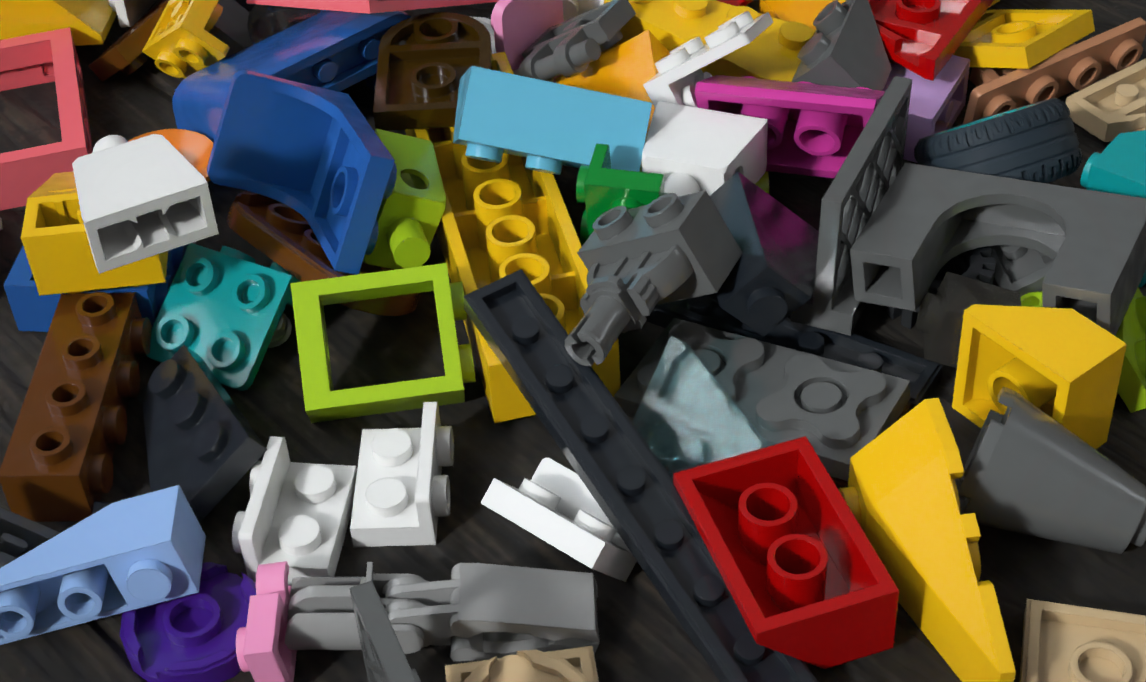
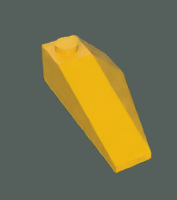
(910, 512)

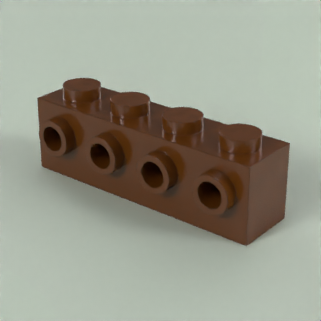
(76, 407)

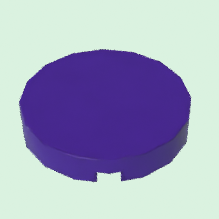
(191, 634)

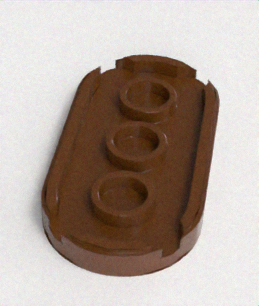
(292, 244)

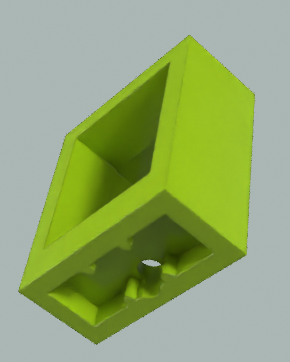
(319, 395)

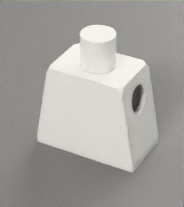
(703, 148)
(140, 200)

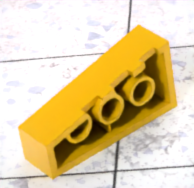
(678, 21)

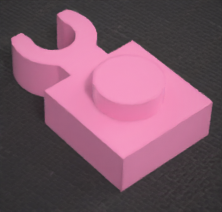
(262, 641)

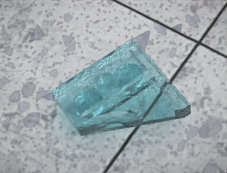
(690, 415)

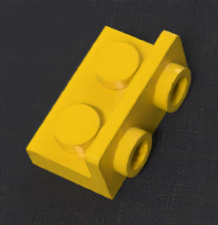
(183, 39)

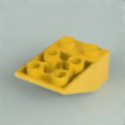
(60, 247)

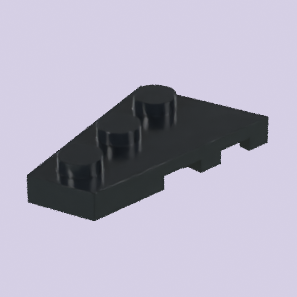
(195, 433)

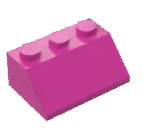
(807, 122)

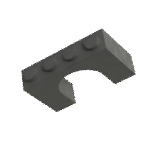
(945, 212)

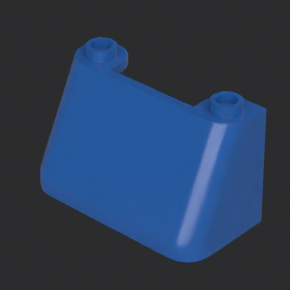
(322, 51)

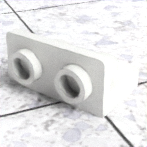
(402, 484)
(294, 514)
(564, 514)

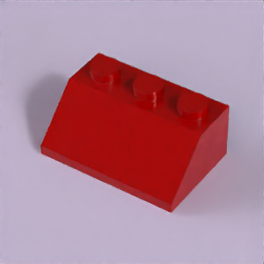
(792, 554)

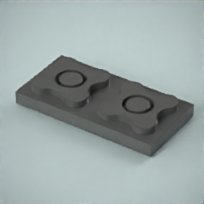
(785, 391)

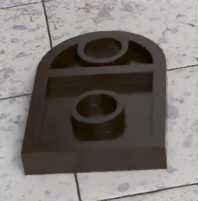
(423, 69)

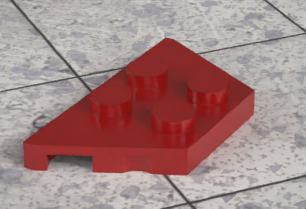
(925, 32)

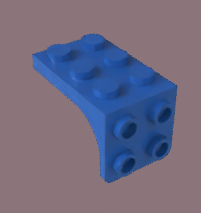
(308, 153)

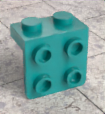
(222, 312)

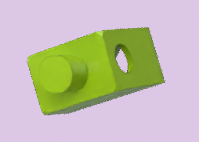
(413, 209)

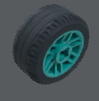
(1020, 144)

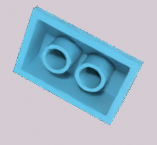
(546, 122)

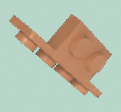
(1058, 75)

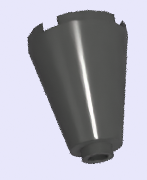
(1049, 483)

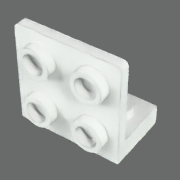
(682, 68)

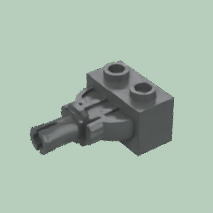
(648, 259)

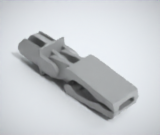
(477, 612)

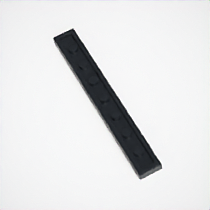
(623, 478)

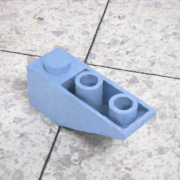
(104, 566)

